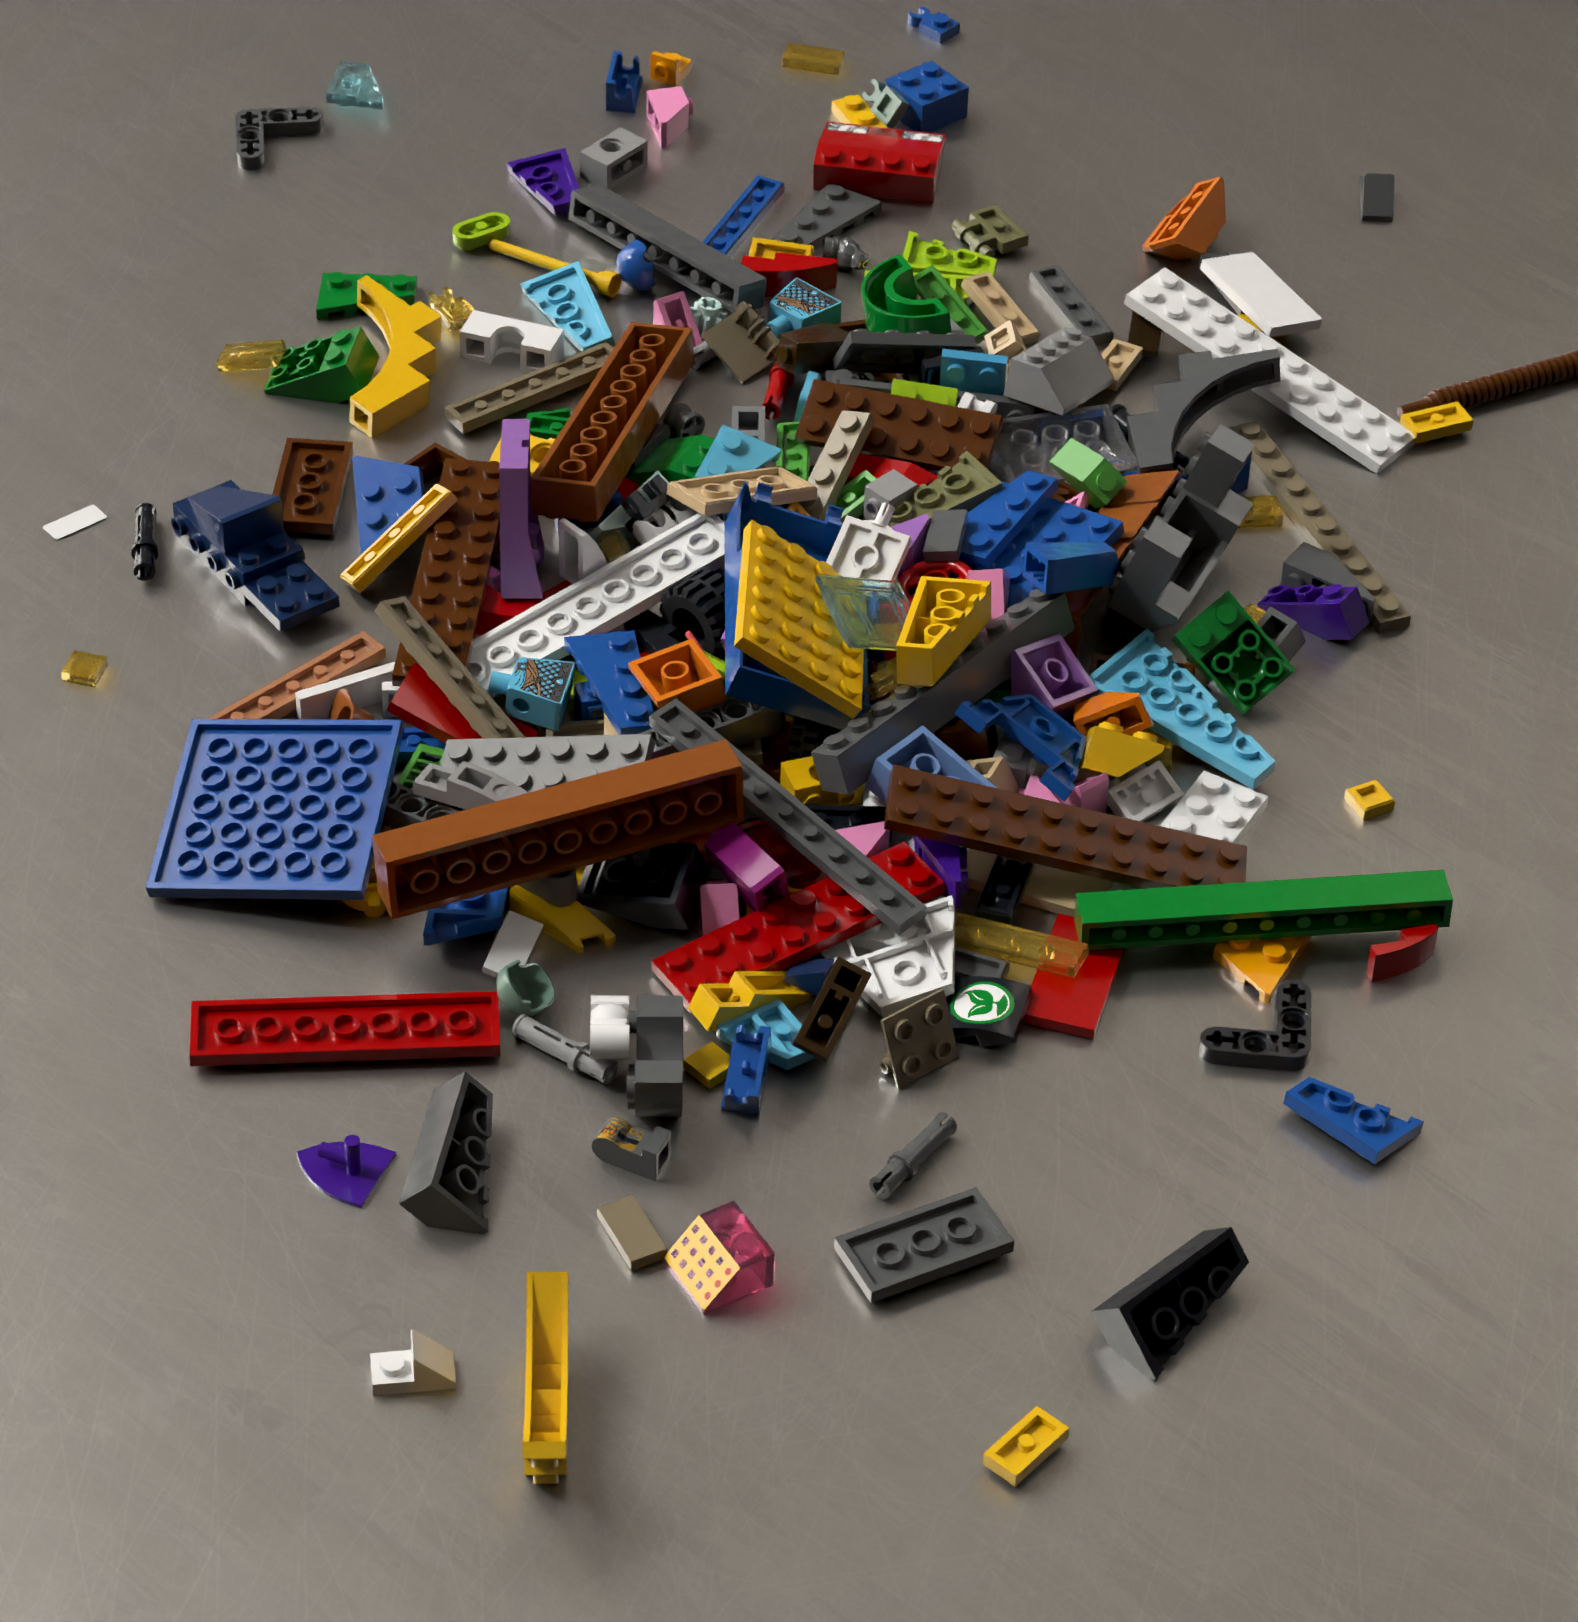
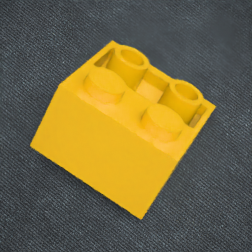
(1116, 753)

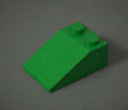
(674, 459)

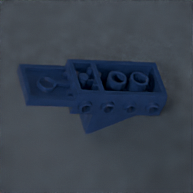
(247, 549)

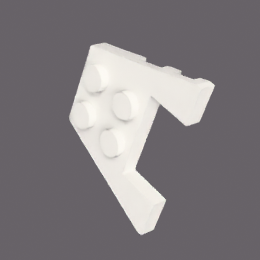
(909, 968)

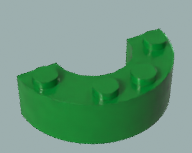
(892, 302)

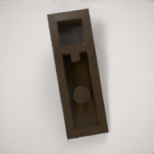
(831, 1009)

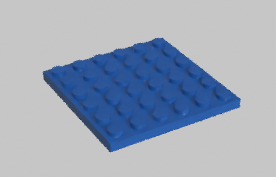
(276, 809)

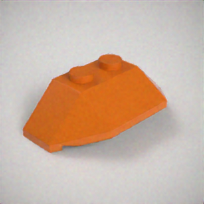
(1190, 223)

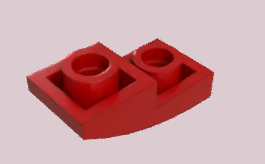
(1395, 958)

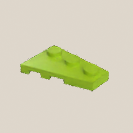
(923, 254)

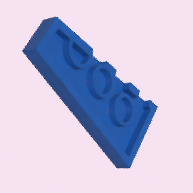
(1003, 516)

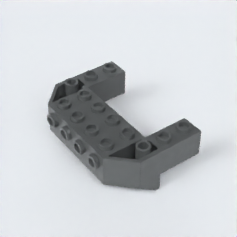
(1190, 538)

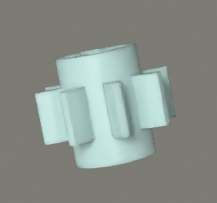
(707, 313)

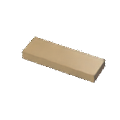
(998, 305)

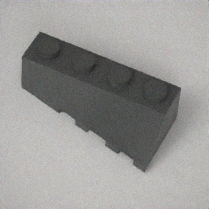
(451, 1158)

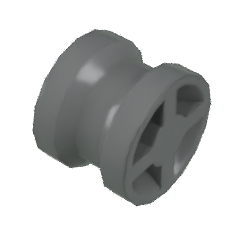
(684, 421)

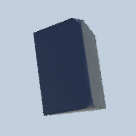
(809, 974)

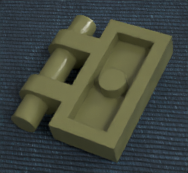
(997, 230)

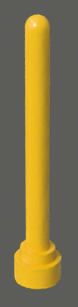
(606, 282)

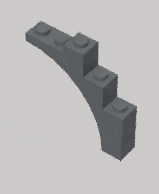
(1179, 404)

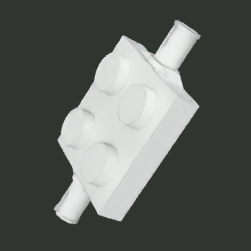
(869, 547)

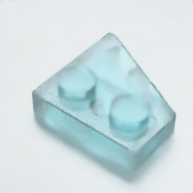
(354, 86)

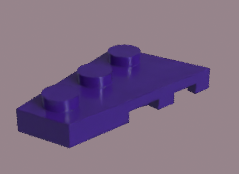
(547, 178)

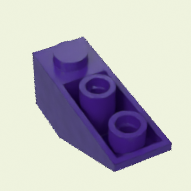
(1323, 611)
(946, 862)

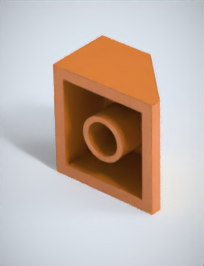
(682, 674)

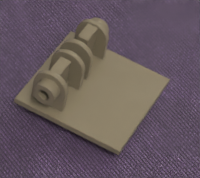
(743, 342)
(918, 1039)

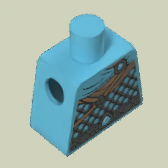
(800, 307)
(536, 690)

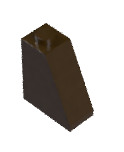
(810, 348)

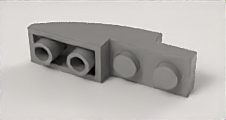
(465, 786)

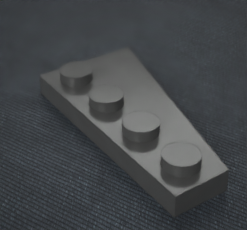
(827, 216)

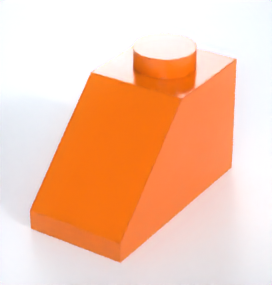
(1115, 708)

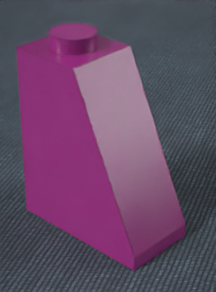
(746, 864)

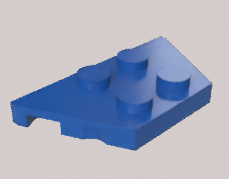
(383, 495)
(466, 917)

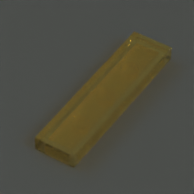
(1020, 945)

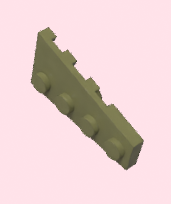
(954, 489)

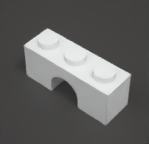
(490, 335)

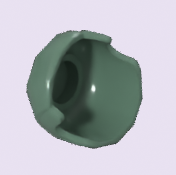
(525, 988)

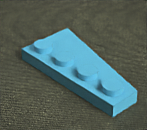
(570, 305)

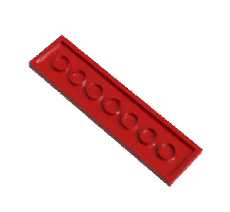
(789, 928)
(344, 1028)

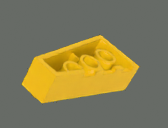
(940, 626)

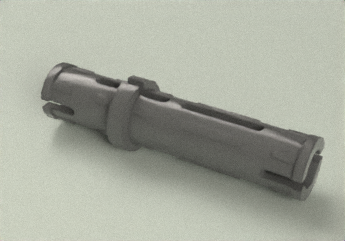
(904, 1164)

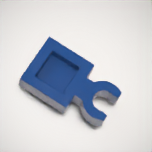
(936, 27)

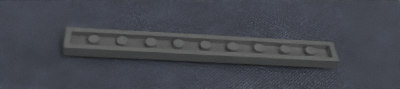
(800, 825)

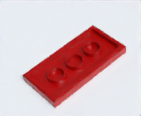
(428, 709)
(1076, 1002)

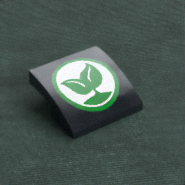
(988, 1008)

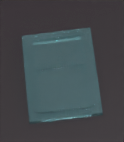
(865, 610)

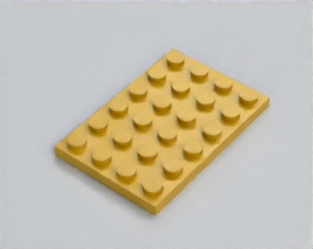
(788, 623)

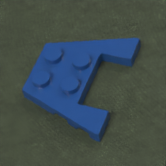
(1039, 730)

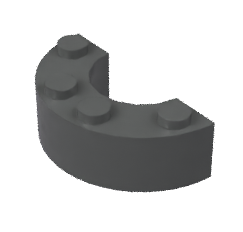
(657, 1075)

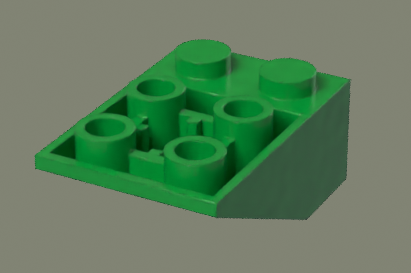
(325, 368)
(1233, 653)

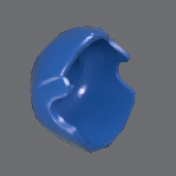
(634, 268)

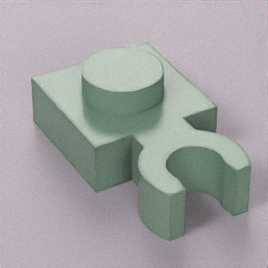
(888, 103)

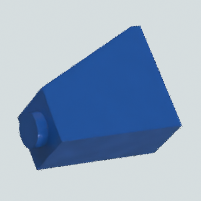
(1069, 565)

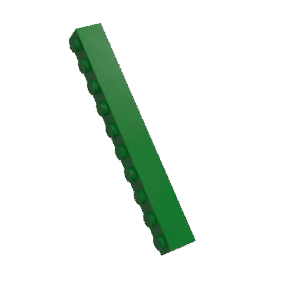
(1262, 909)

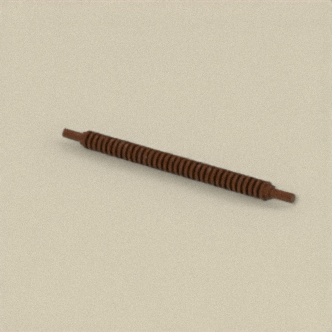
(1500, 384)

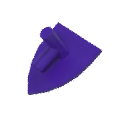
(346, 1168)

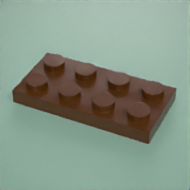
(312, 483)

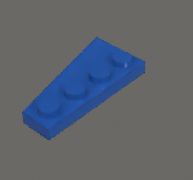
(605, 664)

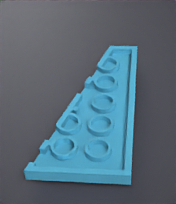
(1183, 709)

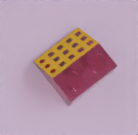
(721, 1259)

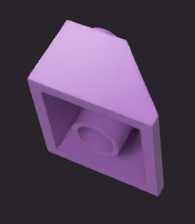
(1051, 674)

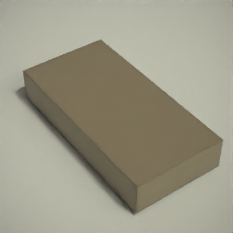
(632, 1232)

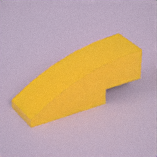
(744, 992)

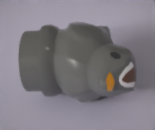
(847, 253)

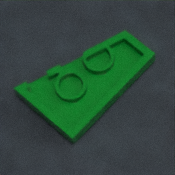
(339, 291)

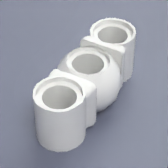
(609, 1027)

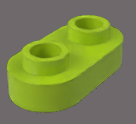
(481, 230)

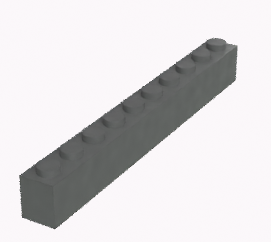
(849, 756)

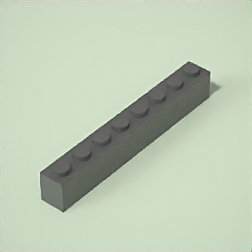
(668, 247)

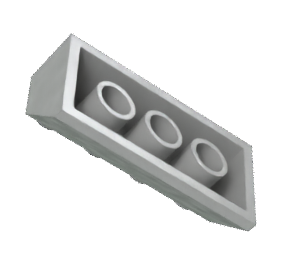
(1058, 372)

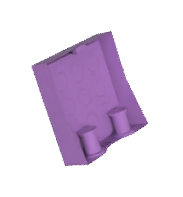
(519, 529)

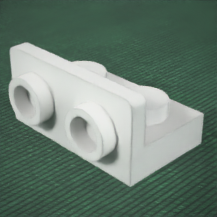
(1143, 792)

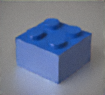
(933, 97)

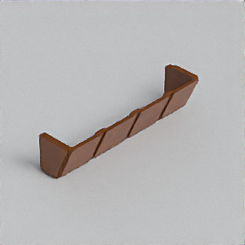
(1132, 505)

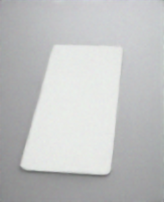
(74, 522)

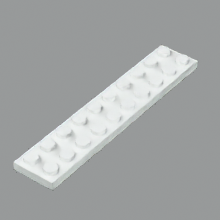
(1303, 390)
(602, 598)

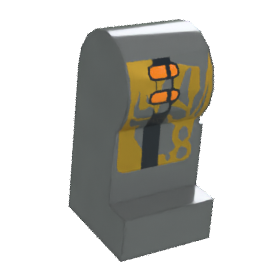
(633, 1147)

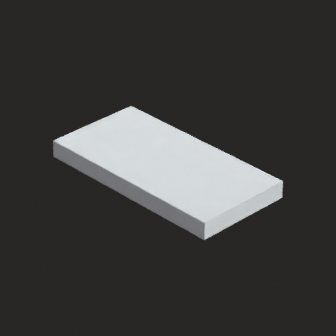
(1261, 294)

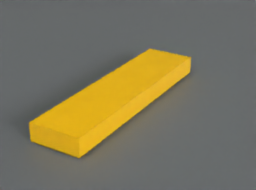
(398, 538)

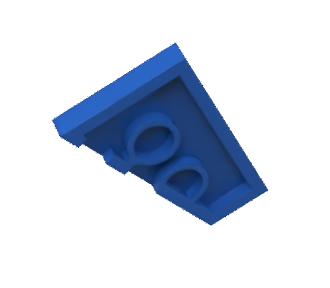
(1358, 1126)

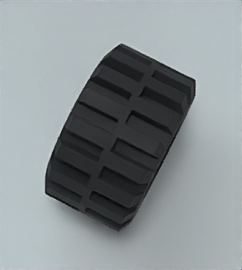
(698, 607)

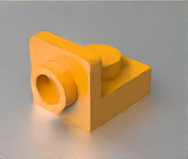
(669, 67)

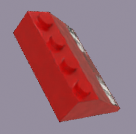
(879, 161)

